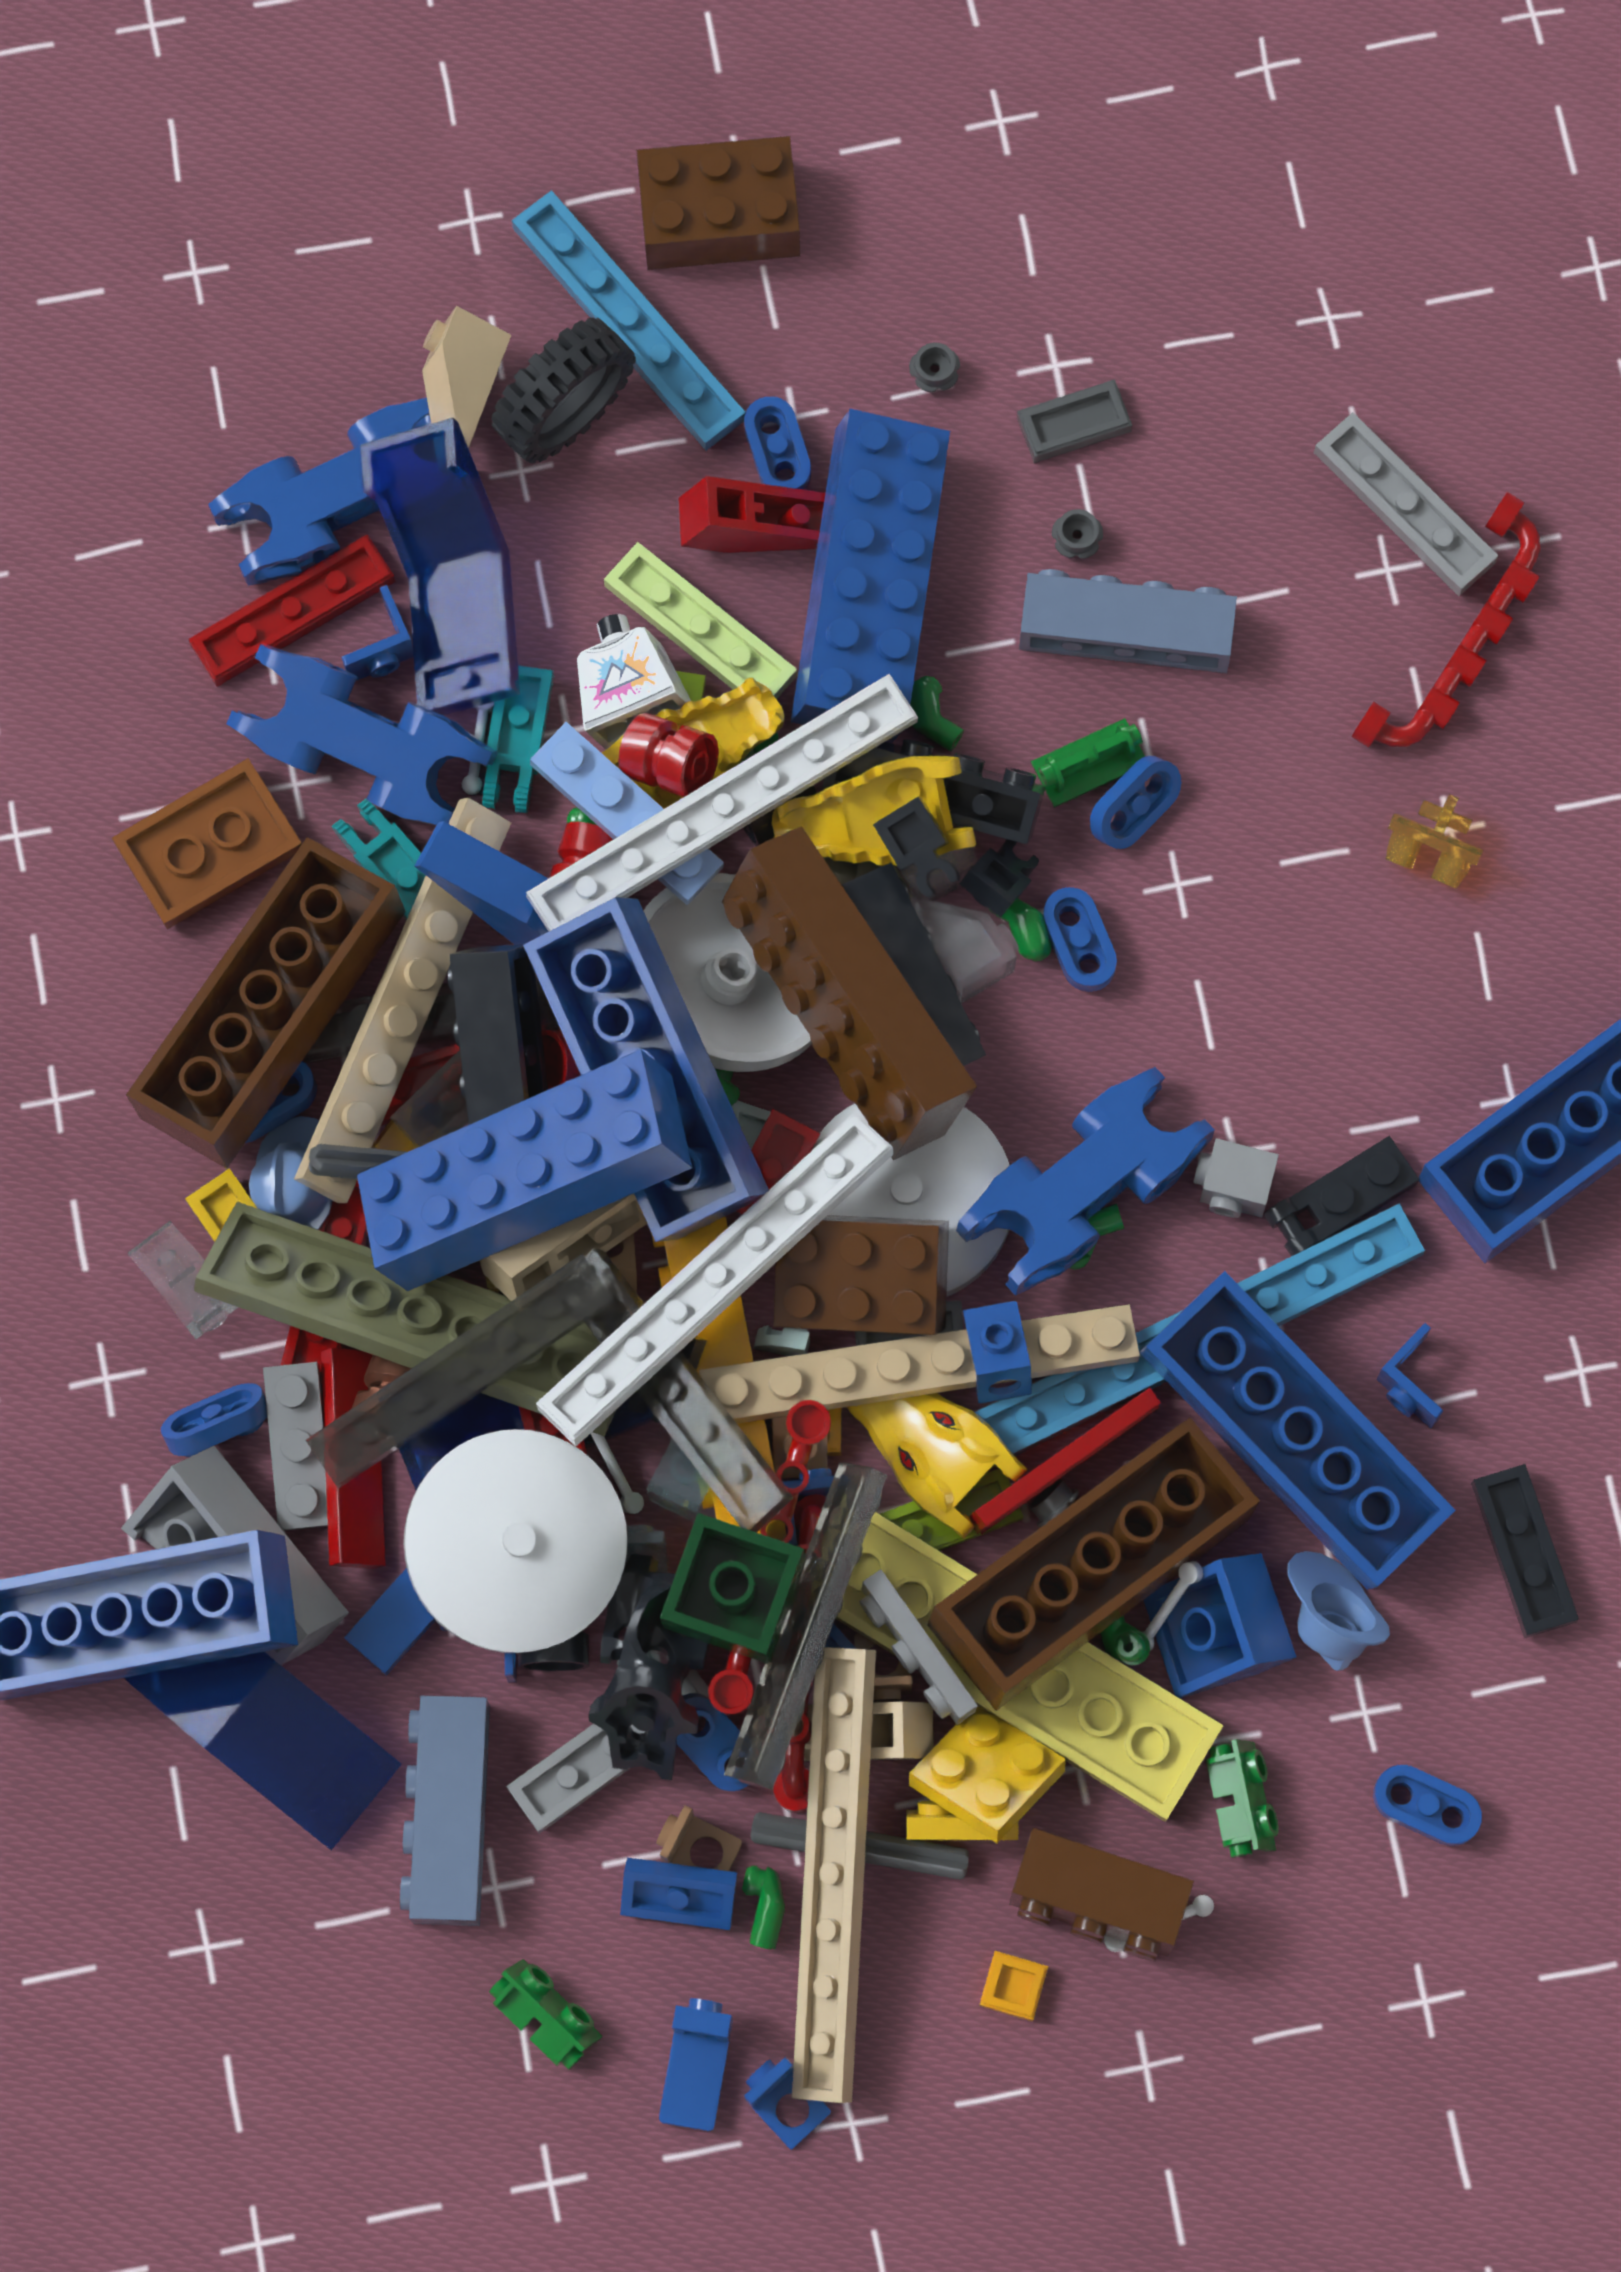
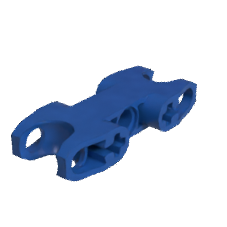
(310, 504)
(324, 721)
(1054, 1205)

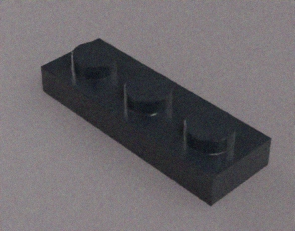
(1524, 1551)

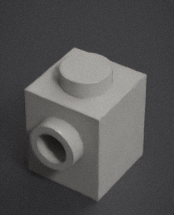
(1235, 1178)

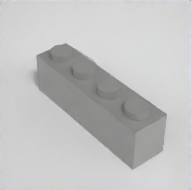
(209, 1500)

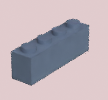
(1128, 621)
(448, 1810)

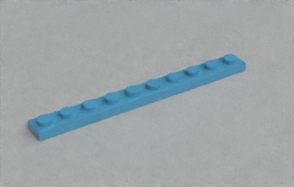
(1280, 1291)

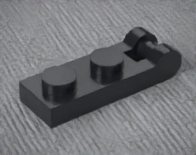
(1343, 1196)

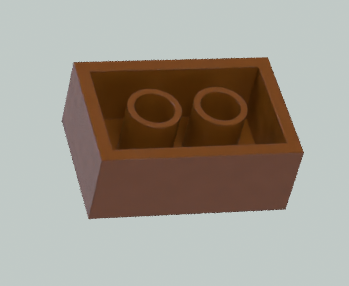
(718, 202)
(865, 1276)
(1100, 1895)

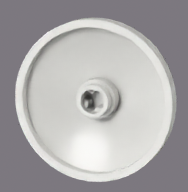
(722, 985)
(936, 1184)
(515, 1541)

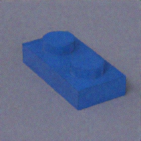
(678, 1893)

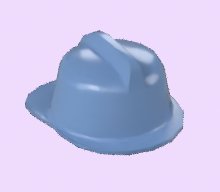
(273, 1181)
(1334, 1610)

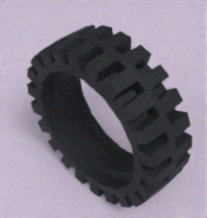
(563, 390)

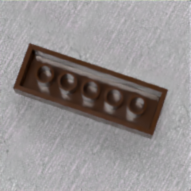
(847, 992)
(266, 1002)
(1092, 1563)

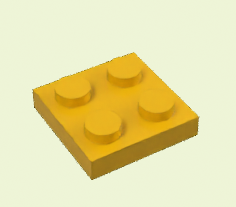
(987, 1773)

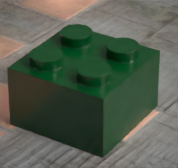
(733, 1588)

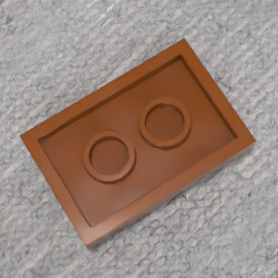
(207, 843)

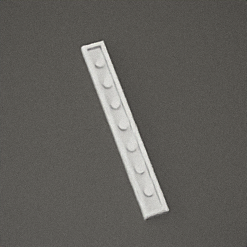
(725, 804)
(714, 1279)

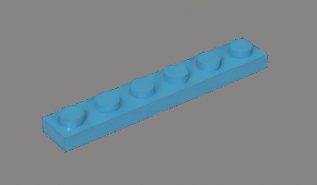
(611, 296)

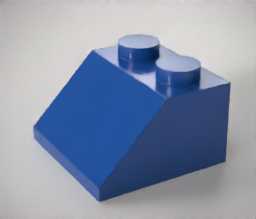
(1222, 1626)

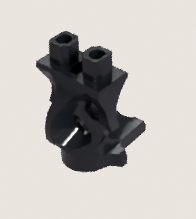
(645, 1688)

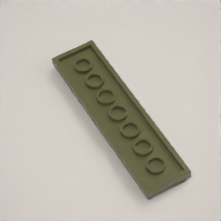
(337, 1294)

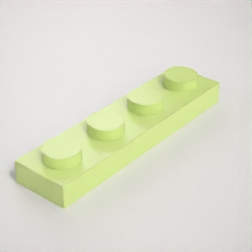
(696, 622)

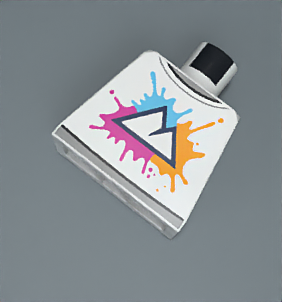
(624, 679)

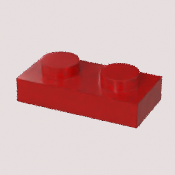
(781, 1147)

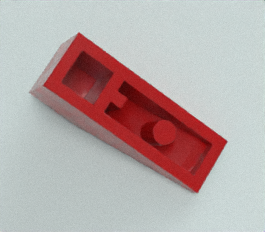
(749, 517)

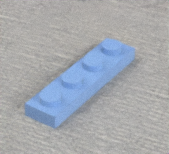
(613, 801)

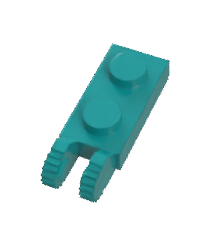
(517, 735)
(387, 855)

